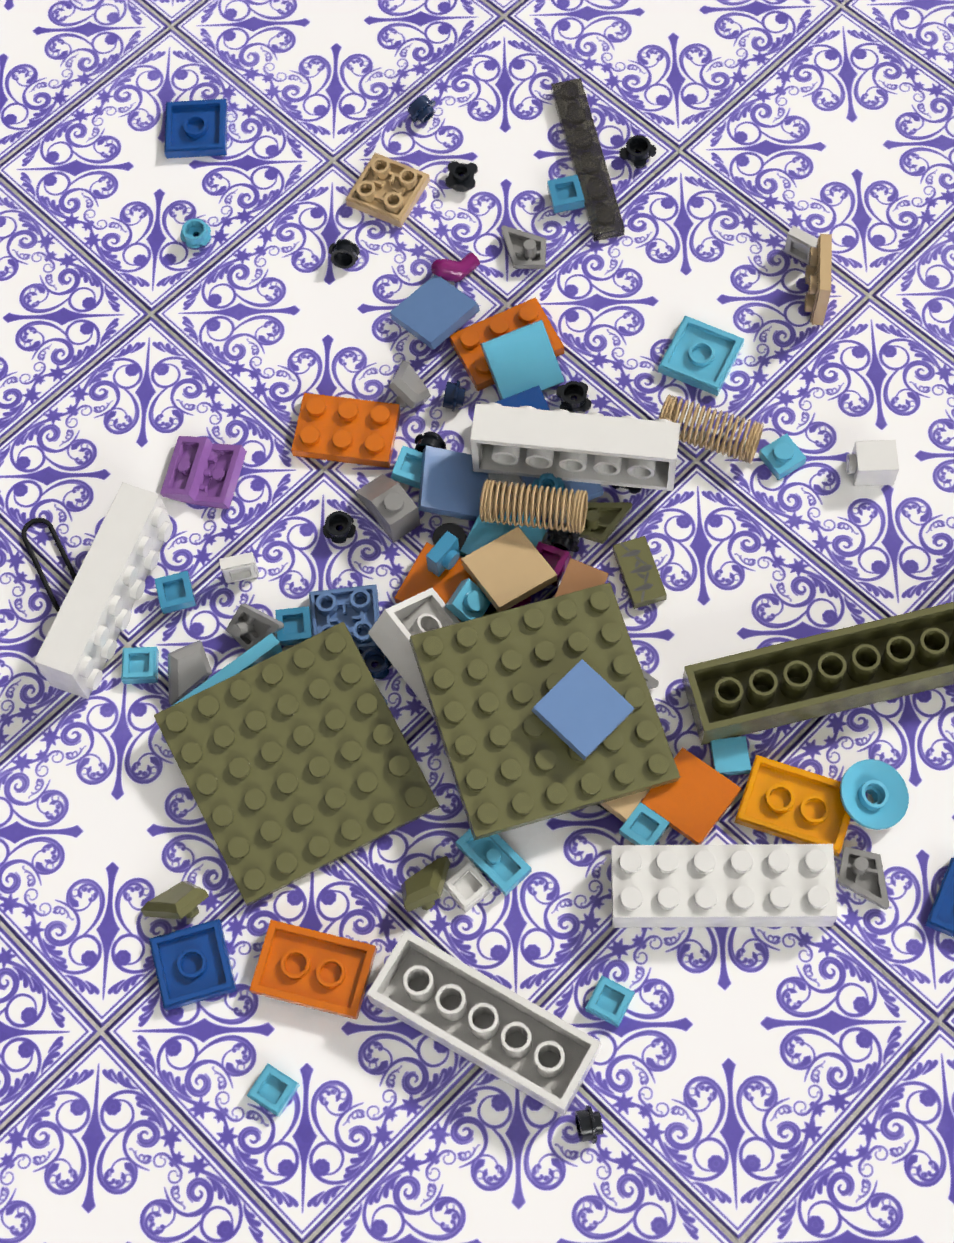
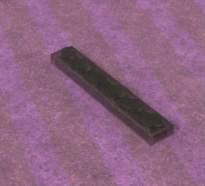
(587, 159)

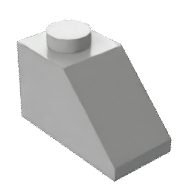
(390, 506)

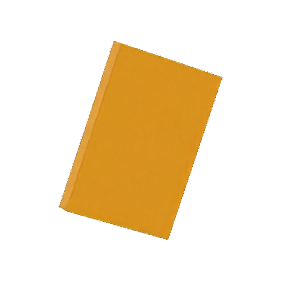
(793, 804)

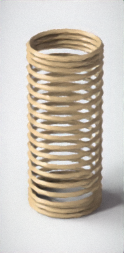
(671, 411)
(543, 503)

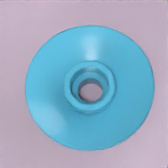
(886, 788)

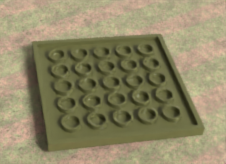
(482, 695)
(296, 763)

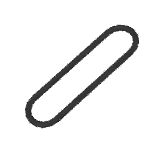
(35, 561)

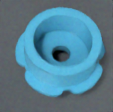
(193, 227)

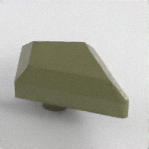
(603, 519)
(425, 885)
(176, 902)

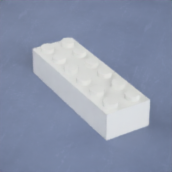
(574, 446)
(105, 591)
(723, 886)
(484, 1022)

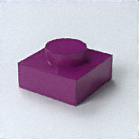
(556, 558)

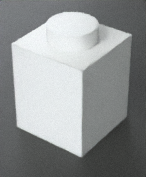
(873, 462)

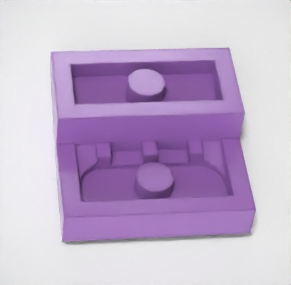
(203, 472)

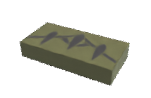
(639, 572)

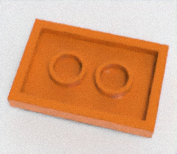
(468, 340)
(346, 430)
(313, 969)

